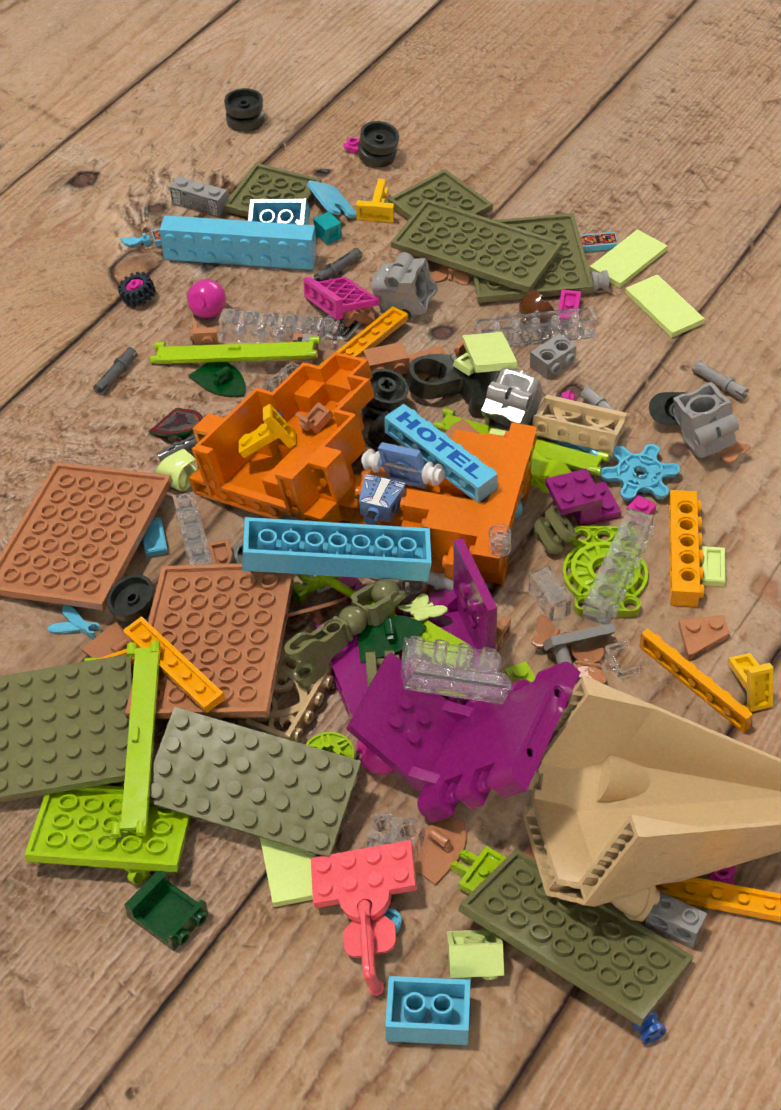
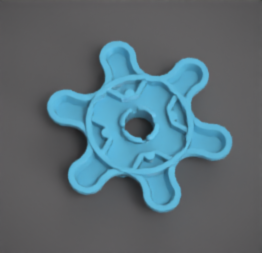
(644, 462)

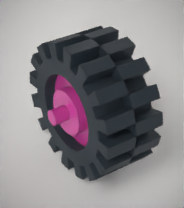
(136, 289)

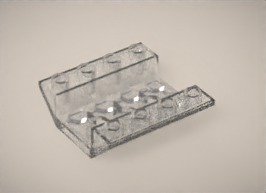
(453, 670)

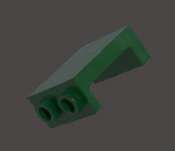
(166, 911)

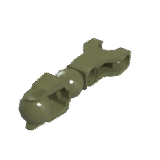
(330, 638)

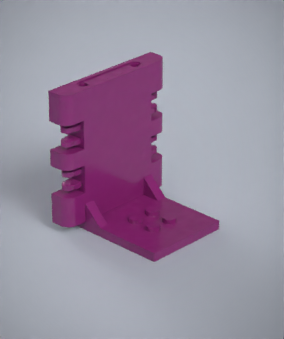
(469, 617)
(457, 748)

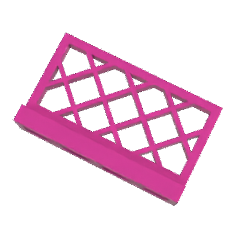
(337, 295)

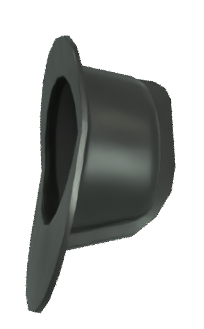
(662, 407)

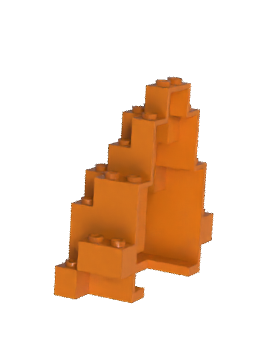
(284, 480)
(455, 514)

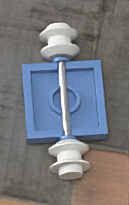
(403, 465)

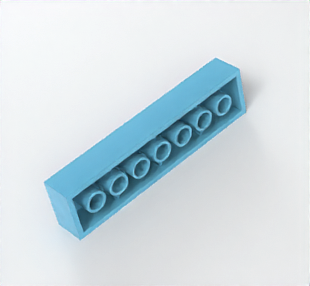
(238, 242)
(336, 549)

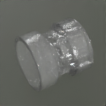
(499, 540)

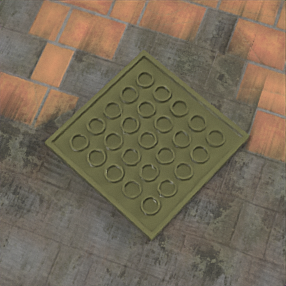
(566, 271)
(64, 727)

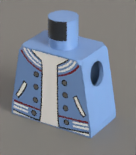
(380, 498)

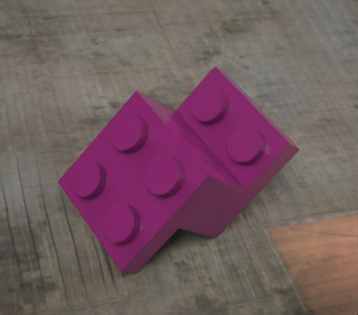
(579, 495)

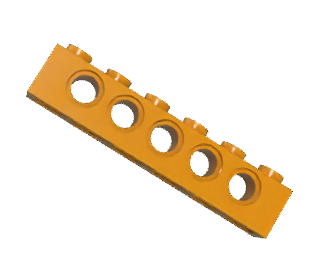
(684, 548)

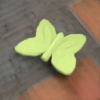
(422, 610)

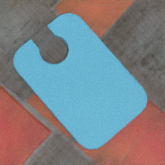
(331, 198)

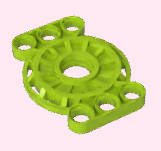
(587, 558)

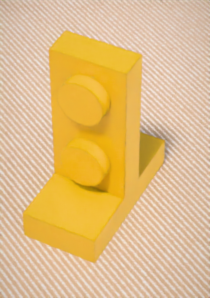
(376, 209)
(273, 428)
(755, 679)

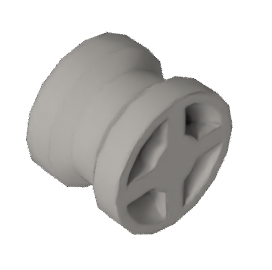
(600, 280)

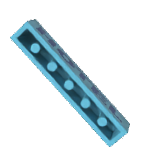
(459, 465)

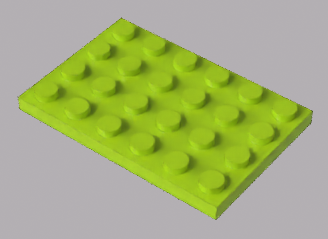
(77, 827)

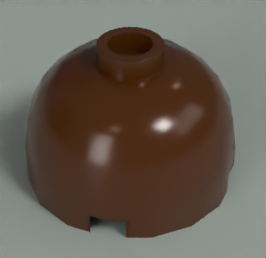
(533, 304)

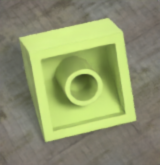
(475, 954)

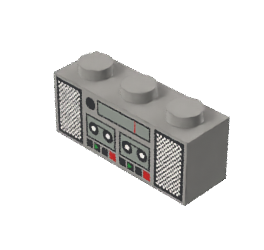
(198, 196)

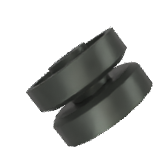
(244, 109)
(378, 143)
(389, 392)
(131, 599)

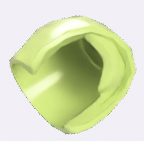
(179, 467)

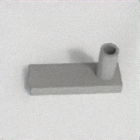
(560, 642)

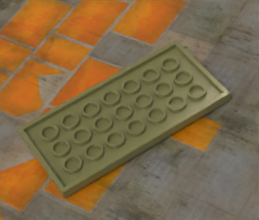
(477, 245)
(252, 782)
(584, 944)

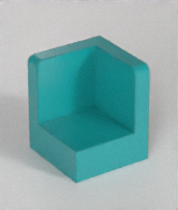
(327, 228)

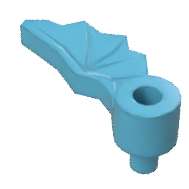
(133, 241)

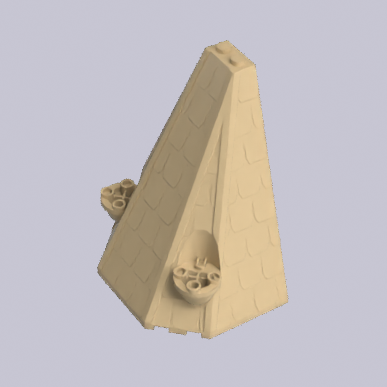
(644, 801)

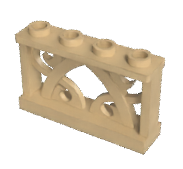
(579, 423)
(302, 710)

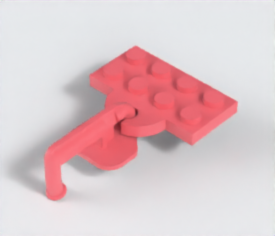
(361, 880)

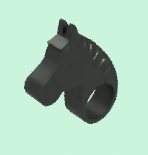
(451, 381)

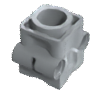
(404, 285)
(512, 399)
(706, 420)

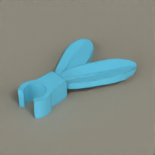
(74, 625)

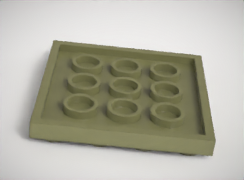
(268, 183)
(444, 189)

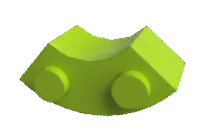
(545, 468)

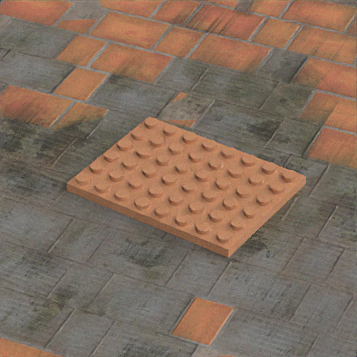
(80, 534)
(228, 628)

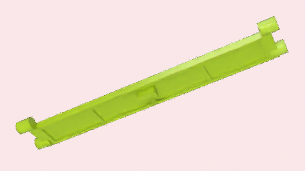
(235, 352)
(572, 458)
(140, 740)

